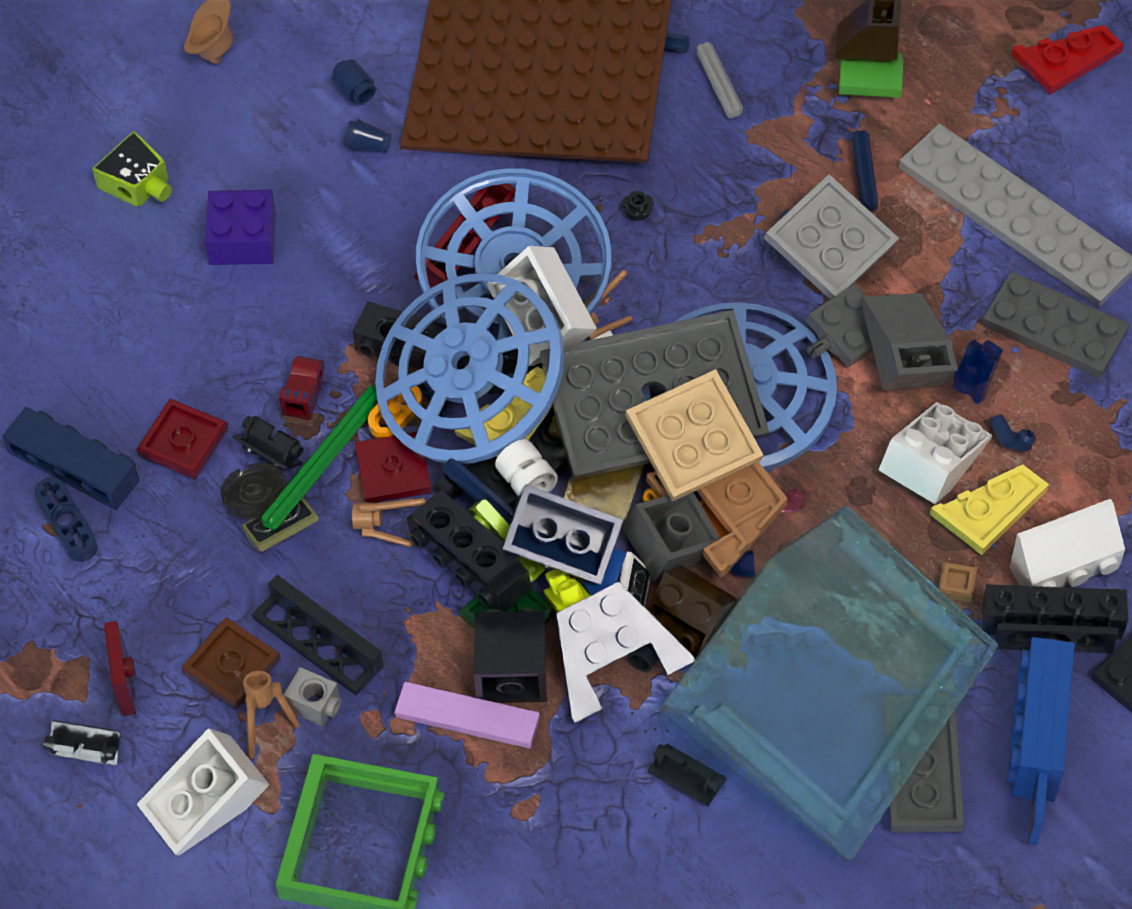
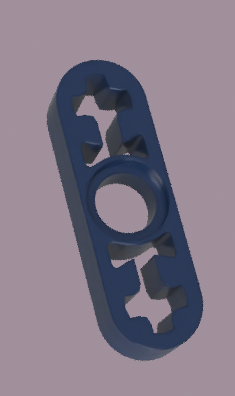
(66, 532)

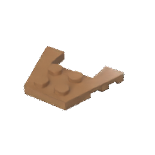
(744, 506)

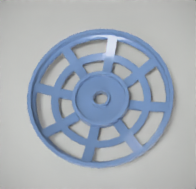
(511, 240)
(478, 376)
(768, 377)

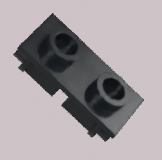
(257, 439)
(83, 742)
(686, 774)

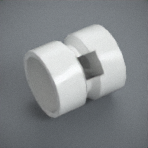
(523, 464)

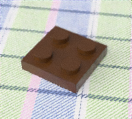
(226, 660)

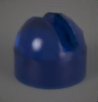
(745, 565)

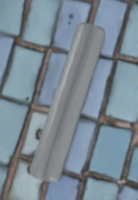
(719, 80)

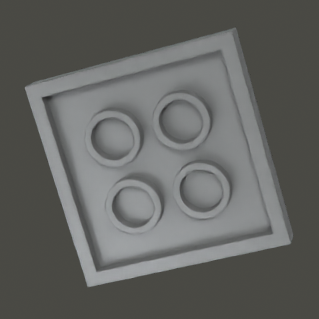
(831, 237)

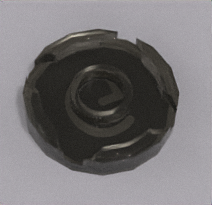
(252, 490)

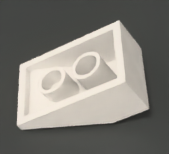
(202, 791)

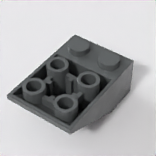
(908, 342)

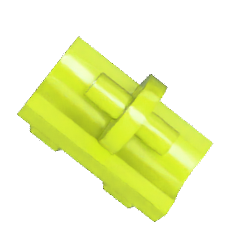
(563, 590)

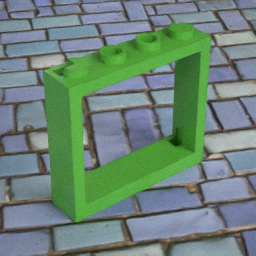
(369, 777)

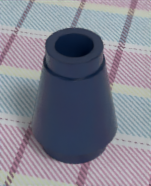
(366, 137)

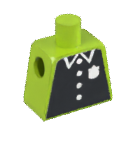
(133, 172)

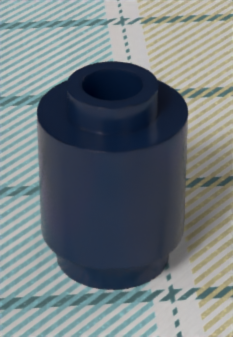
(353, 81)

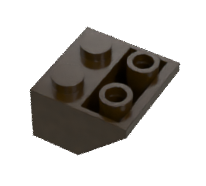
(870, 32)
(690, 607)

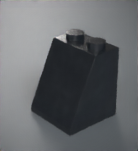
(510, 656)

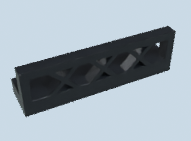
(325, 625)

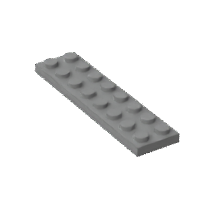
(1018, 215)

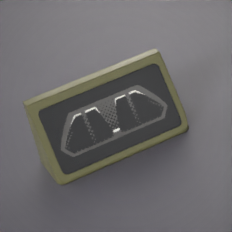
(264, 538)

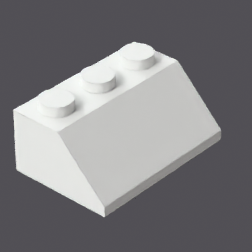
(546, 276)
(1069, 548)

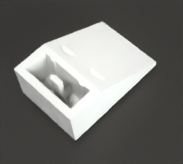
(934, 452)

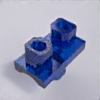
(977, 369)

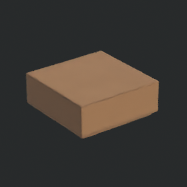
(958, 581)

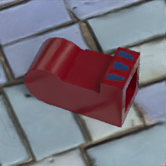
(302, 387)

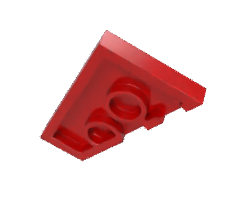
(1067, 59)

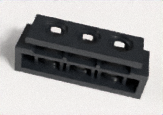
(469, 552)
(1042, 603)

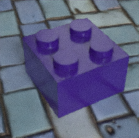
(240, 227)

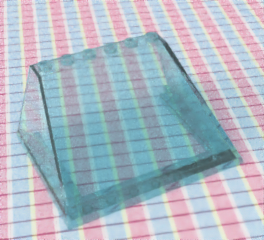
(831, 679)

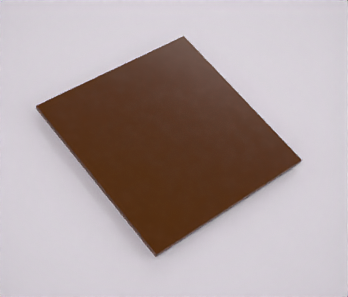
(538, 78)

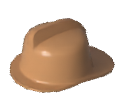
(209, 31)

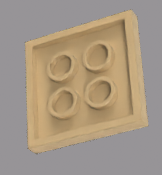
(694, 435)

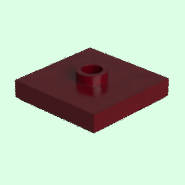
(182, 438)
(391, 470)
(121, 668)

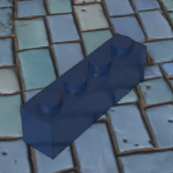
(71, 457)

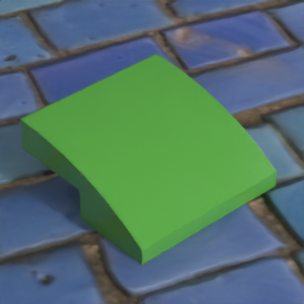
(871, 77)

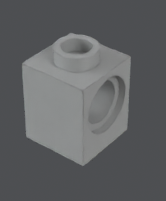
(307, 684)

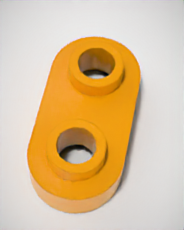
(401, 414)

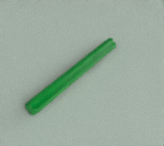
(320, 460)

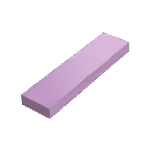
(467, 715)

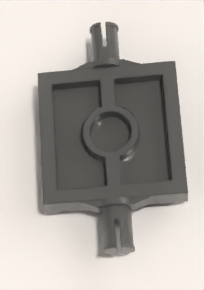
(841, 327)

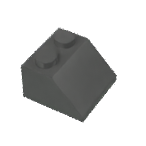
(669, 533)

